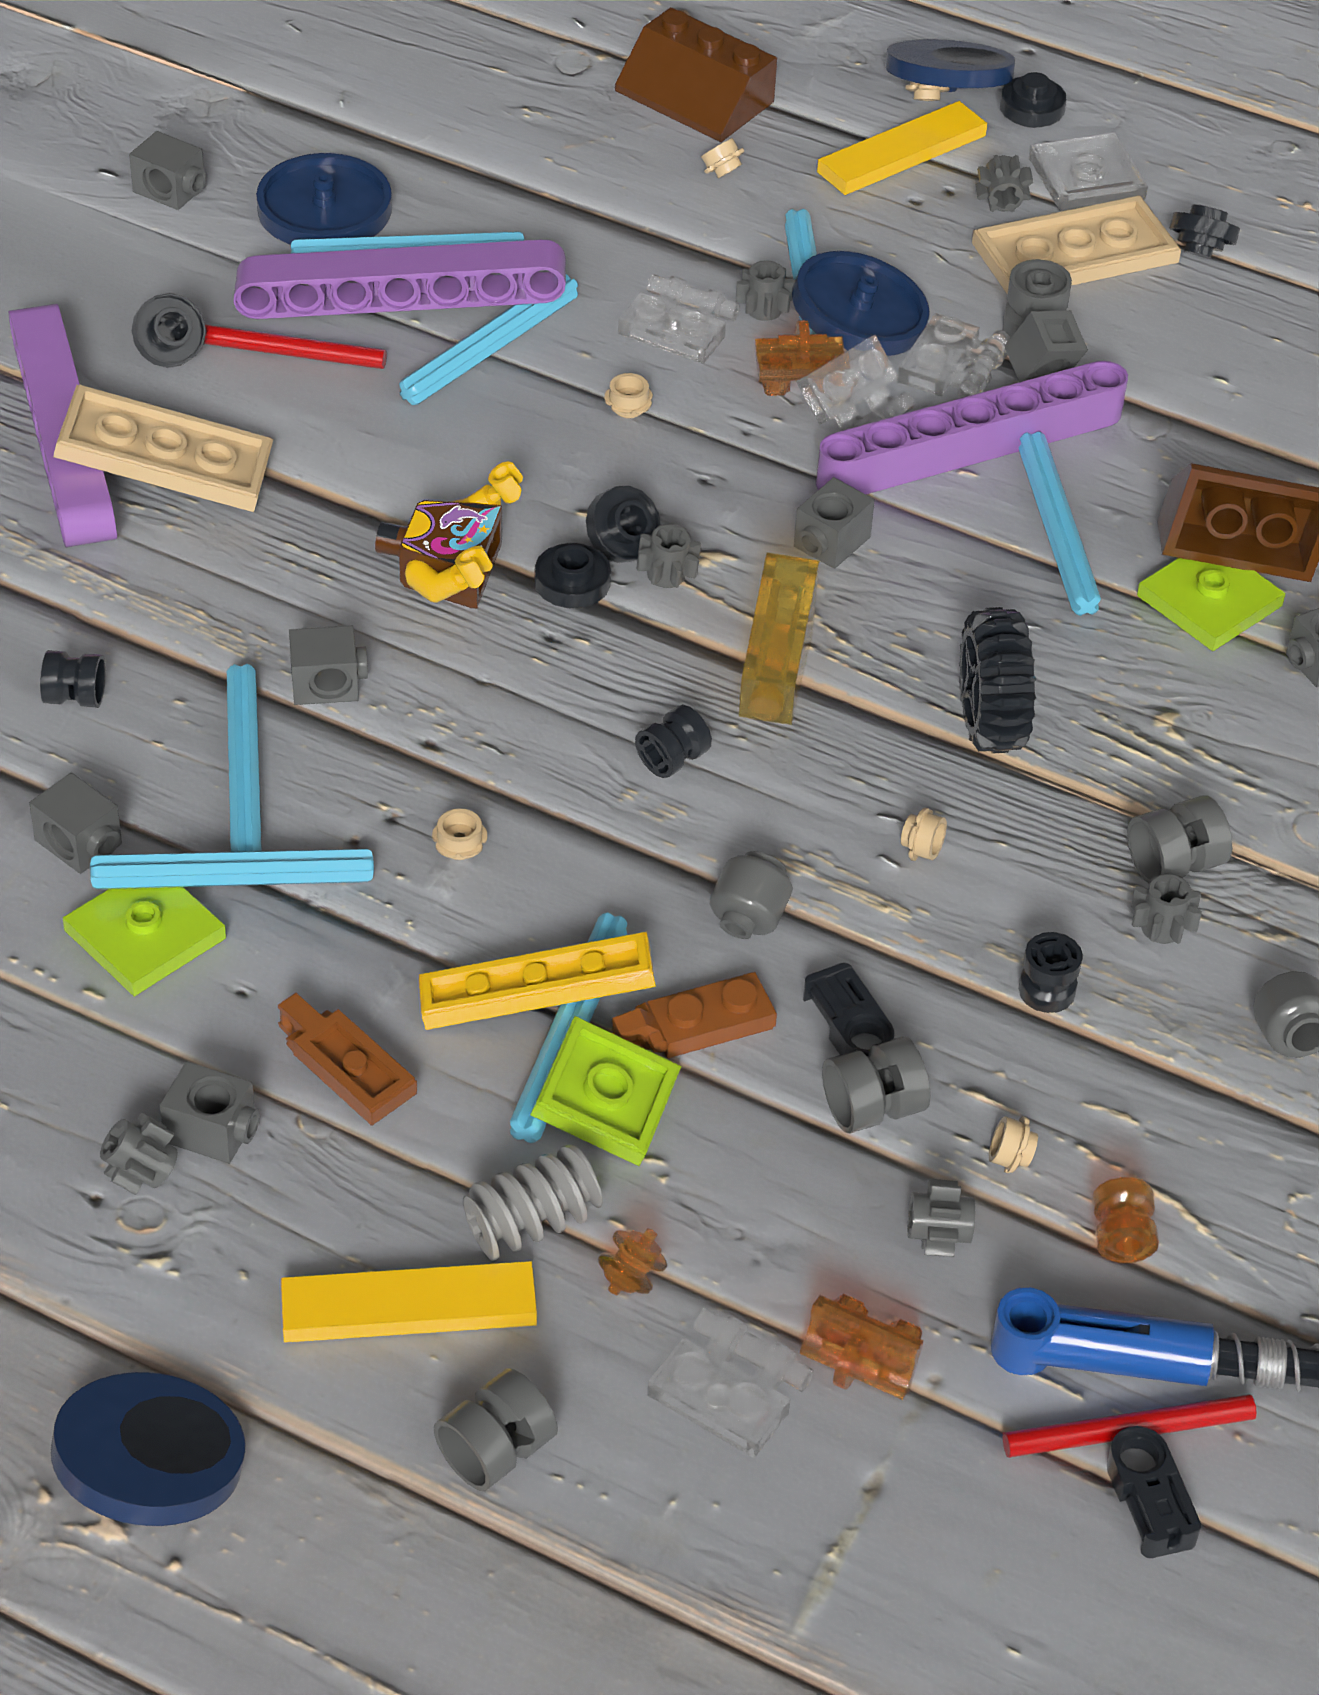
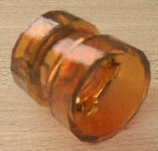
(1125, 1220)

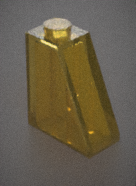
(779, 639)

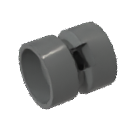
(1035, 287)
(1180, 840)
(869, 1086)
(489, 1434)

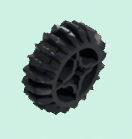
(997, 680)

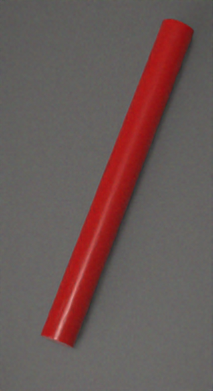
(295, 347)
(1105, 1428)

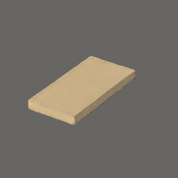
(1086, 241)
(163, 448)

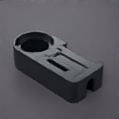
(846, 1007)
(1154, 1496)

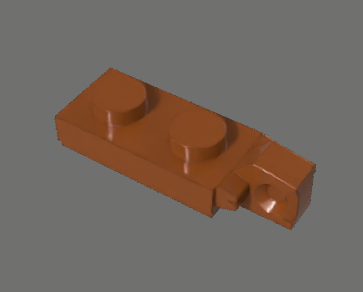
(699, 1017)
(346, 1059)

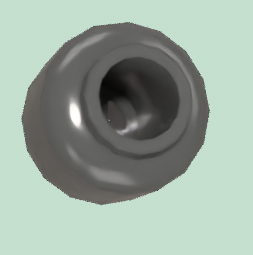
(751, 895)
(1289, 1013)

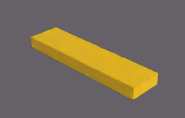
(901, 147)
(536, 980)
(408, 1301)

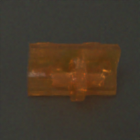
(792, 357)
(861, 1346)

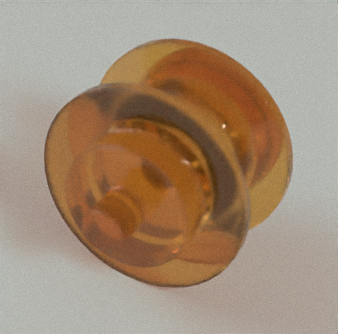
(633, 1260)

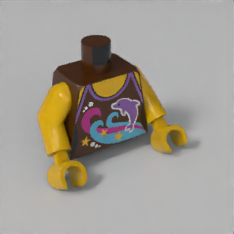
(453, 543)

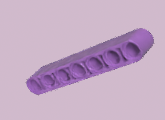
(380, 291)
(49, 384)
(973, 428)

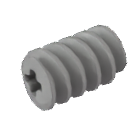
(530, 1198)

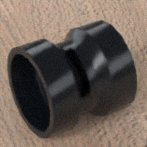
(72, 678)
(668, 744)
(1050, 972)

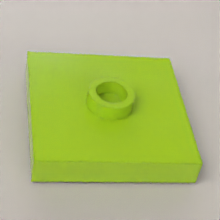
(1210, 599)
(144, 932)
(606, 1091)

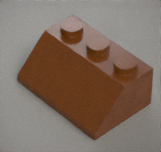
(698, 75)
(1241, 522)

